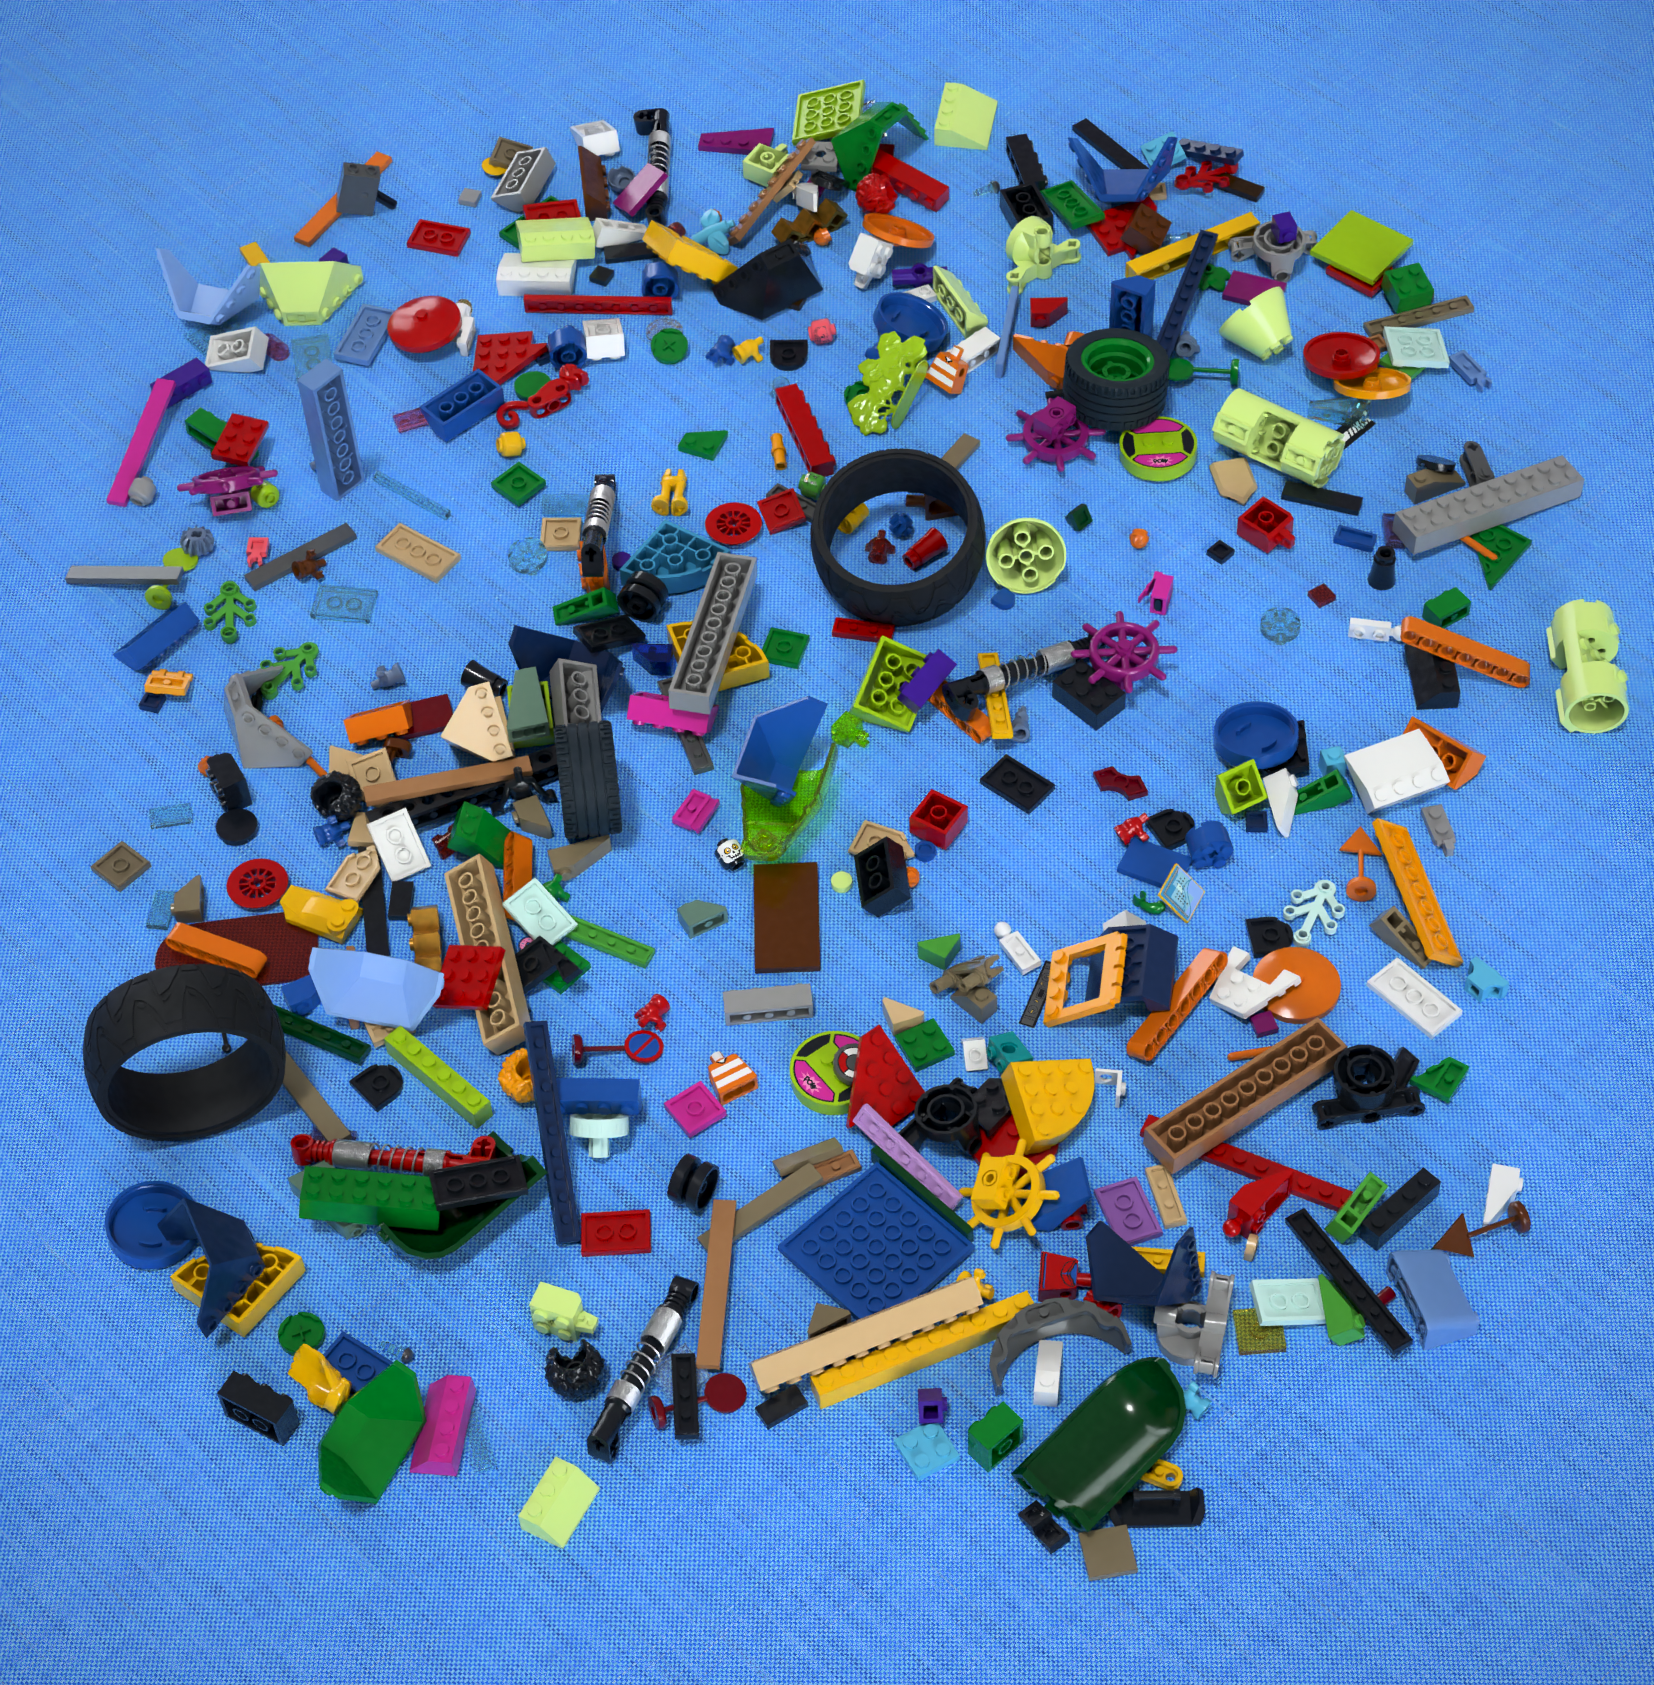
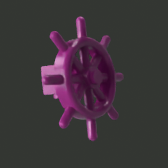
(1052, 426)
(228, 487)
(1128, 661)

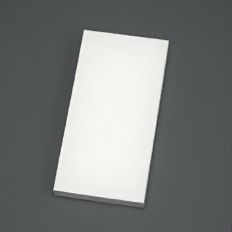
(1414, 998)

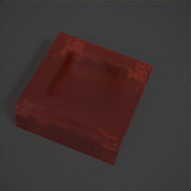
(1321, 595)

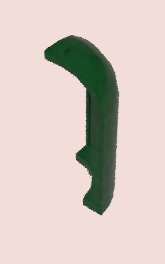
(459, 1223)
(1106, 1443)

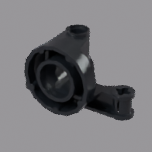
(1370, 1099)
(946, 1116)

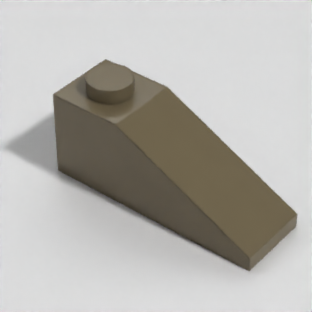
(1430, 483)
(577, 857)
(1400, 935)

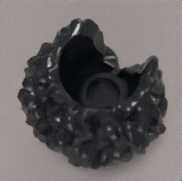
(337, 795)
(574, 1375)

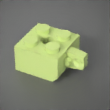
(764, 162)
(560, 1313)

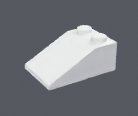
(596, 137)
(604, 338)
(237, 351)

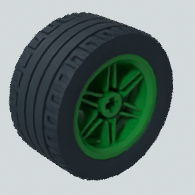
(1116, 379)
(588, 779)

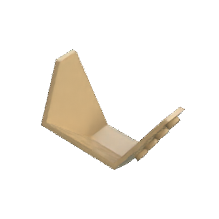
(480, 725)

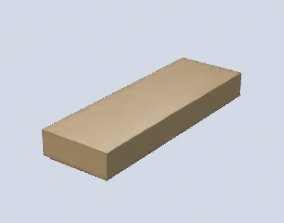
(1165, 1196)

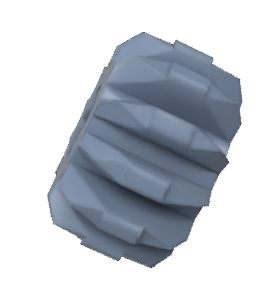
(197, 541)

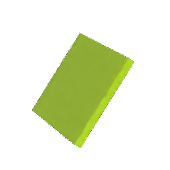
(827, 111)
(1361, 247)

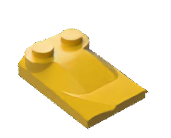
(320, 913)

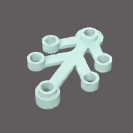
(1314, 909)

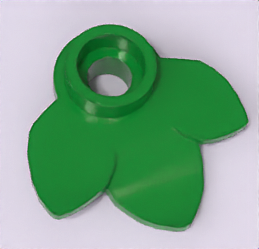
(1215, 278)

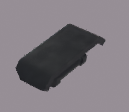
(1159, 1509)

